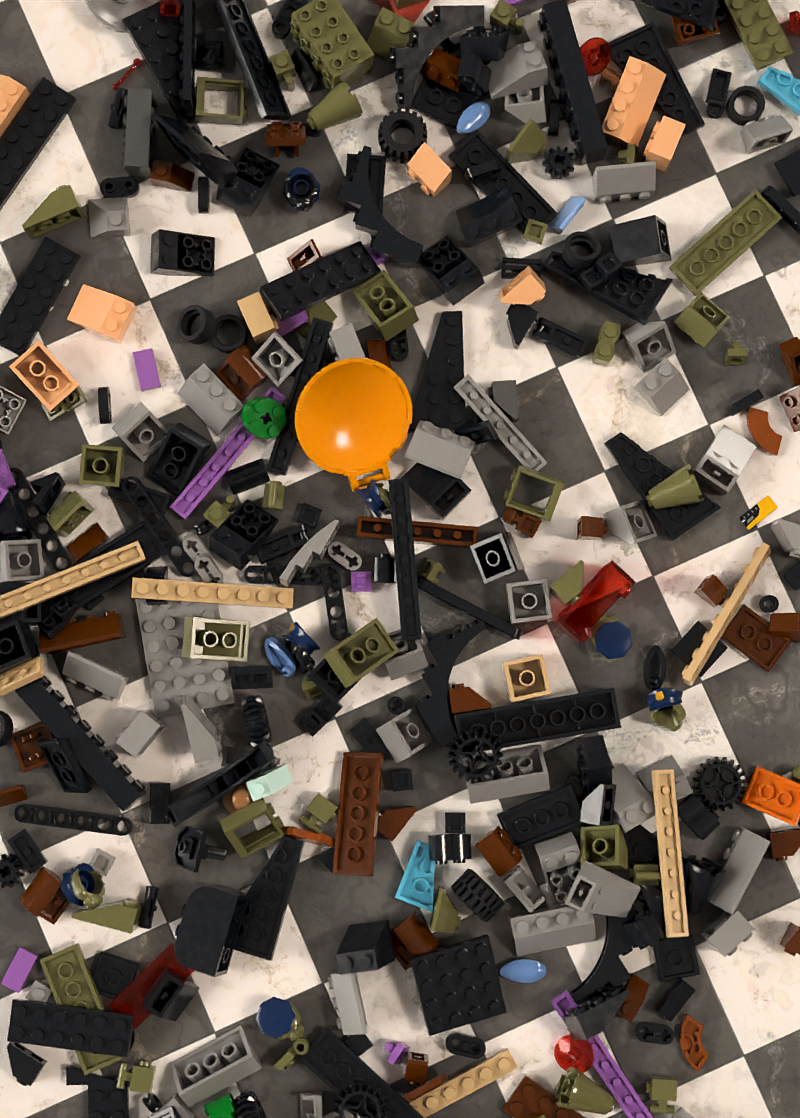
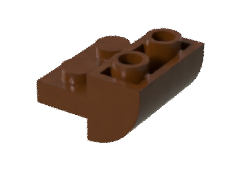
(688, 33)
(241, 372)
(45, 896)
(411, 938)

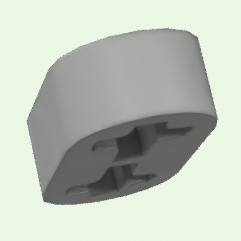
(199, 544)
(348, 552)
(212, 568)

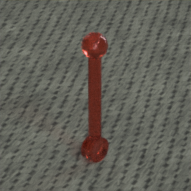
(136, 63)

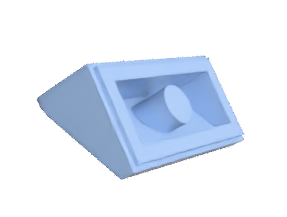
(567, 213)

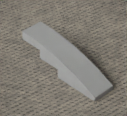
(314, 548)

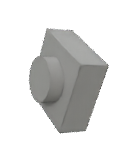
(102, 862)
(39, 992)

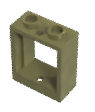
(220, 84)
(553, 499)
(259, 839)

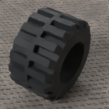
(398, 120)
(477, 895)

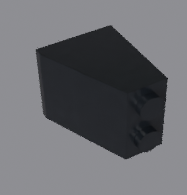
(640, 241)
(497, 557)
(365, 948)

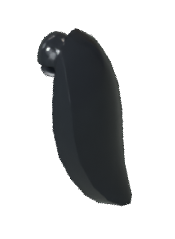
(654, 668)

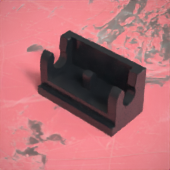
(251, 677)

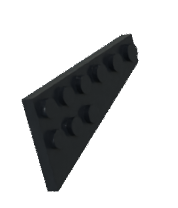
(694, 11)
(269, 901)

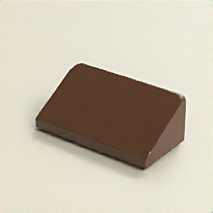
(378, 351)
(87, 542)
(13, 795)

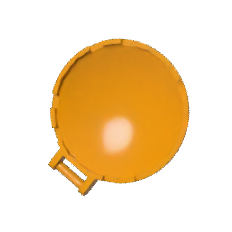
(354, 418)

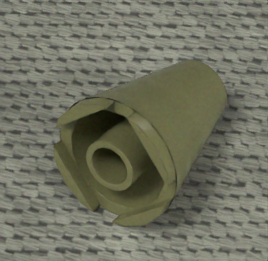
(334, 108)
(676, 490)
(582, 1094)

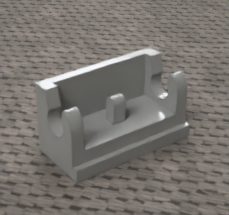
(524, 889)
(311, 1104)

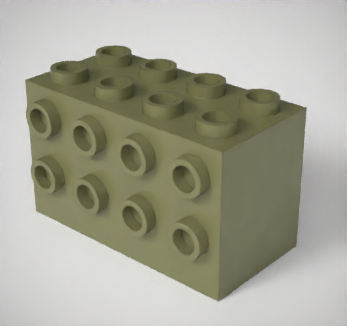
(331, 42)

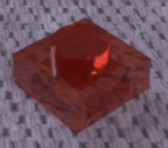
(794, 22)

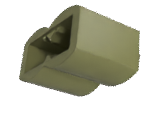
(605, 347)

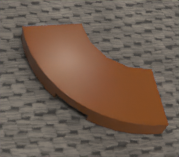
(762, 432)
(308, 836)
(691, 1042)

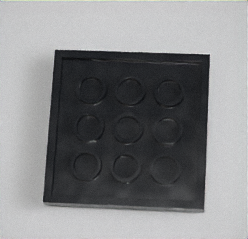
(458, 985)

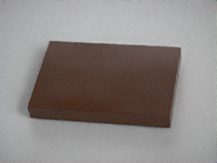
(750, 636)

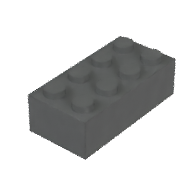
(140, 133)

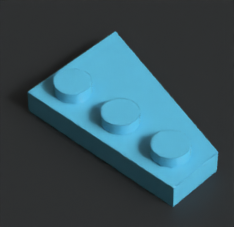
(782, 87)
(418, 878)

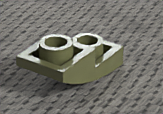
(70, 403)

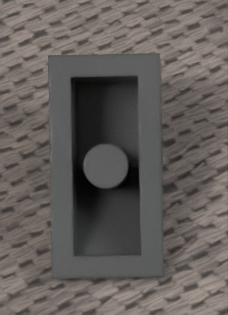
(505, 397)

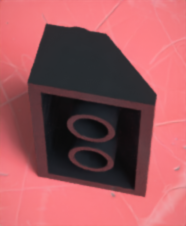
(489, 217)

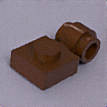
(526, 524)

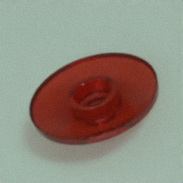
(591, 50)
(579, 1049)

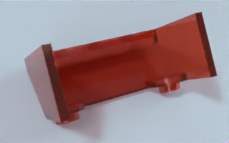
(595, 600)

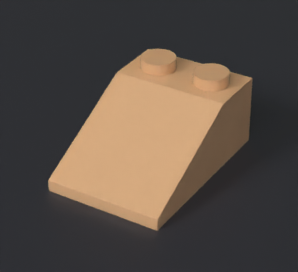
(102, 313)
(44, 375)

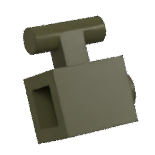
(504, 16)
(283, 69)
(274, 496)
(219, 513)
(321, 809)
(644, 873)
(141, 1077)
(662, 1089)

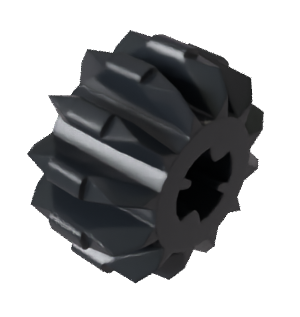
(558, 169)
(15, 873)

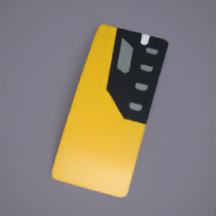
(758, 512)

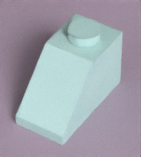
(269, 782)

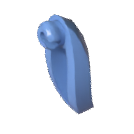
(473, 117)
(280, 656)
(523, 971)

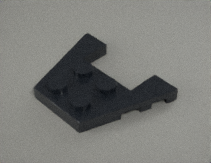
(103, 1096)

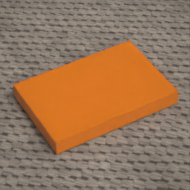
(774, 796)

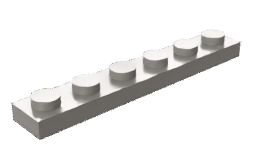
(506, 431)

